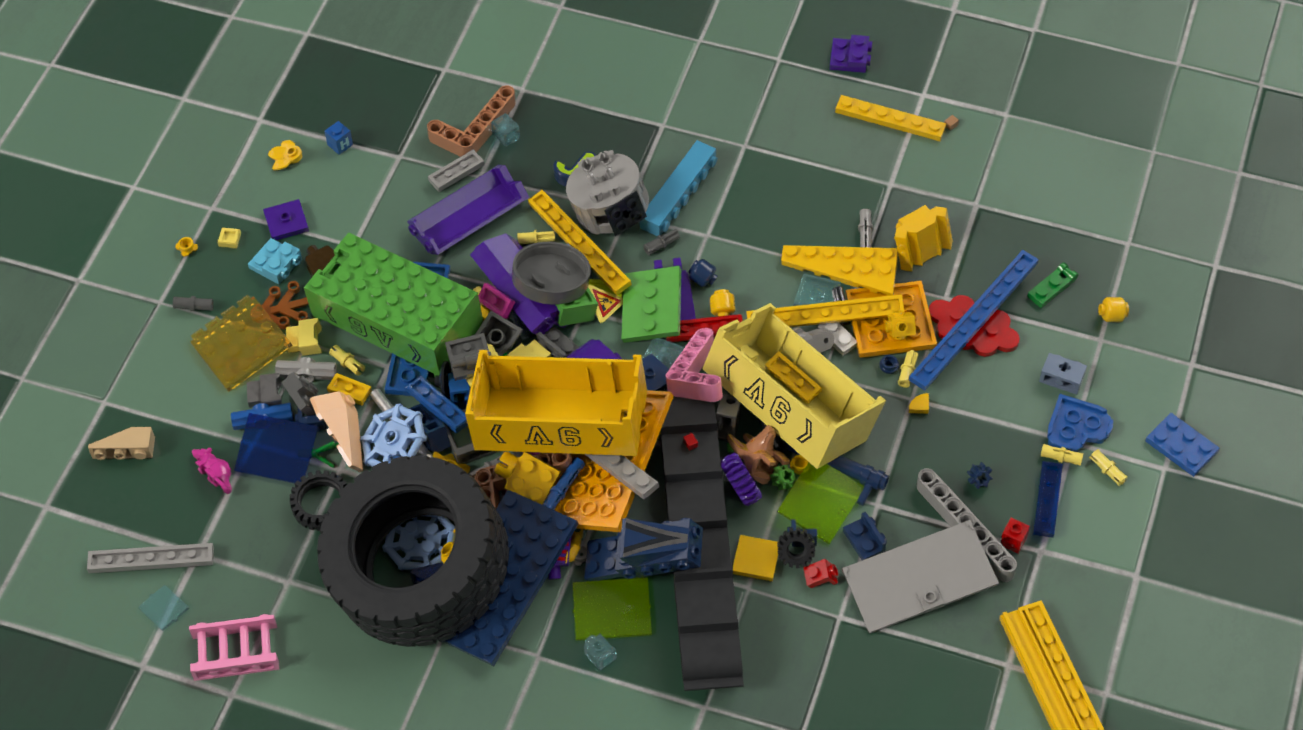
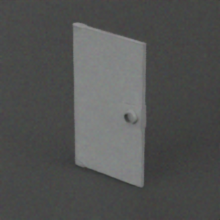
(920, 576)

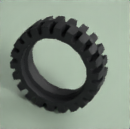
(303, 487)

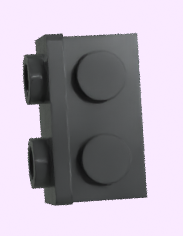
(556, 343)

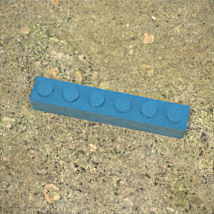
(678, 188)

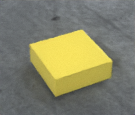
(229, 238)

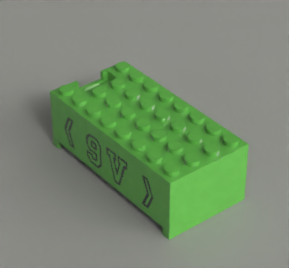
(393, 303)

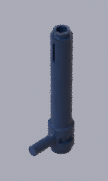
(865, 474)

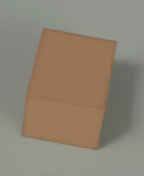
(951, 122)

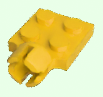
(527, 475)

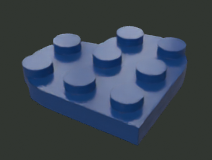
(1076, 423)

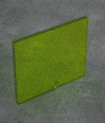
(821, 500)
(612, 608)

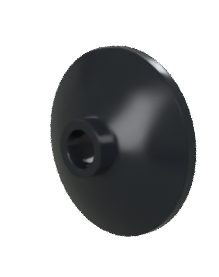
(442, 379)

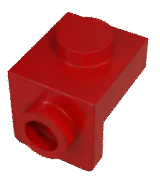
(820, 573)

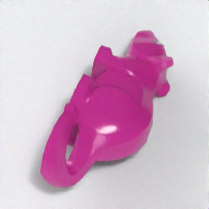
(216, 469)

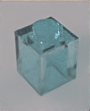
(505, 129)

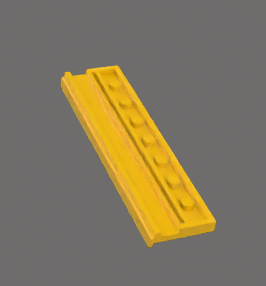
(1049, 669)

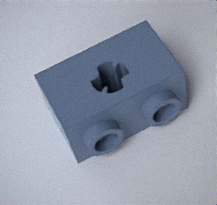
(1063, 373)

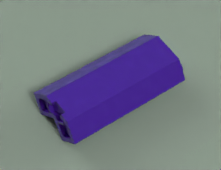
(467, 210)
(496, 261)

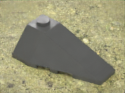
(499, 332)

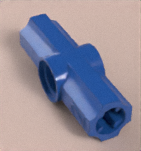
(280, 411)

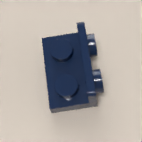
(865, 537)

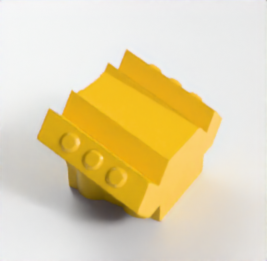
(922, 236)

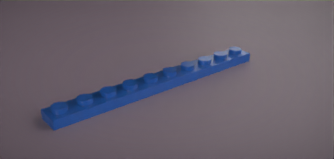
(973, 320)

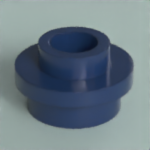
(889, 360)

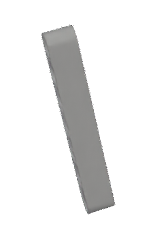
(990, 544)

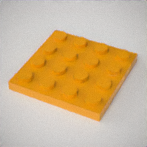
(872, 334)

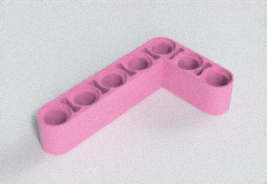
(684, 377)

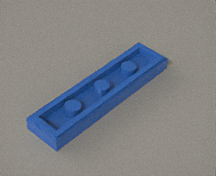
(437, 404)

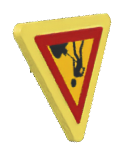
(607, 303)

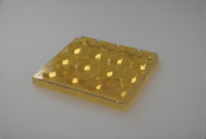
(240, 342)

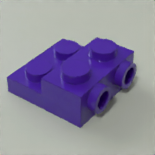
(851, 54)

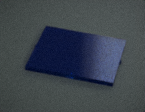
(275, 448)

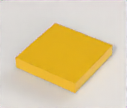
(756, 558)

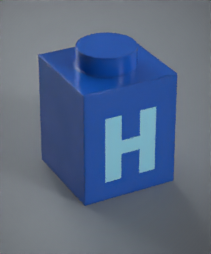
(338, 137)

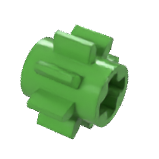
(783, 477)

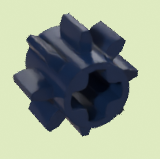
(979, 475)

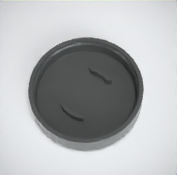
(551, 272)

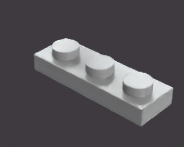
(456, 170)

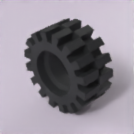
(796, 559)

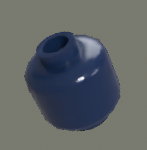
(702, 273)

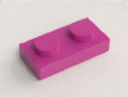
(496, 300)

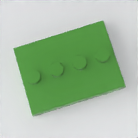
(652, 304)

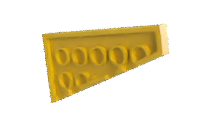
(849, 265)

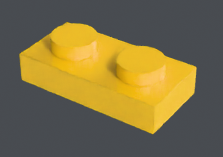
(348, 386)

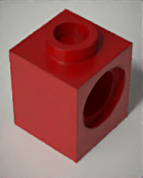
(1014, 535)

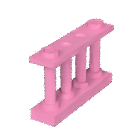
(235, 666)

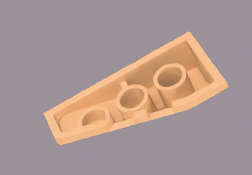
(343, 424)

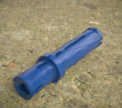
(558, 491)

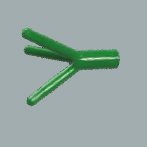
(315, 453)

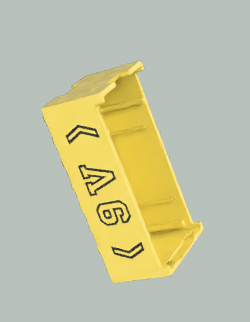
(818, 431)

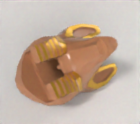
(759, 454)

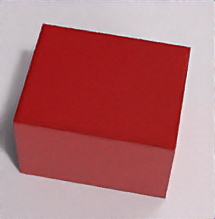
(690, 441)

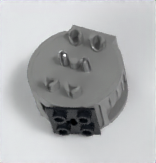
(607, 193)

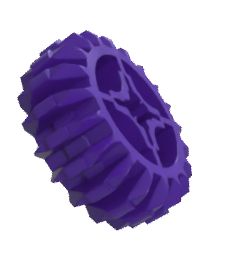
(740, 479)

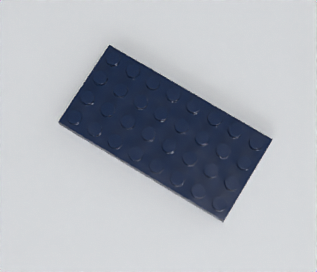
(534, 543)

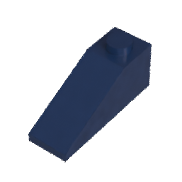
(434, 429)

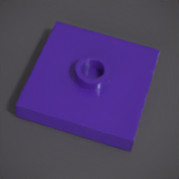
(286, 220)

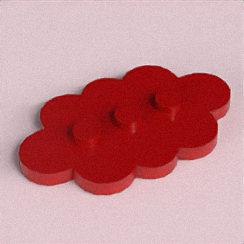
(991, 336)

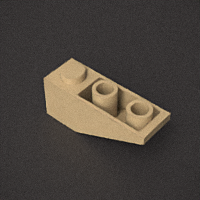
(129, 443)

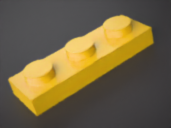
(793, 377)

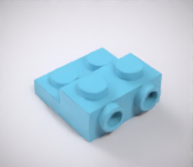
(275, 260)

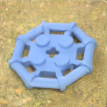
(380, 432)
(411, 547)

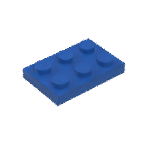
(1182, 444)

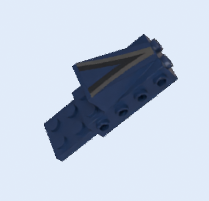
(645, 550)

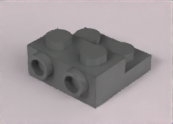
(301, 392)

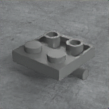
(464, 355)

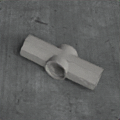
(308, 368)

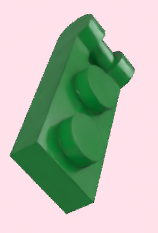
(1052, 285)

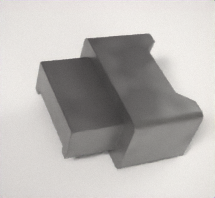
(264, 390)

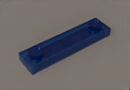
(1047, 499)

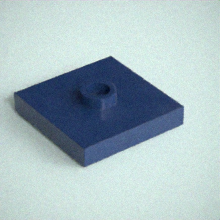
(654, 373)

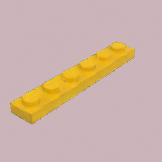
(890, 118)

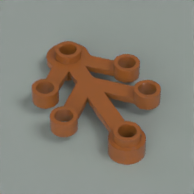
(285, 306)

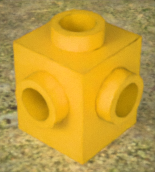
(900, 324)

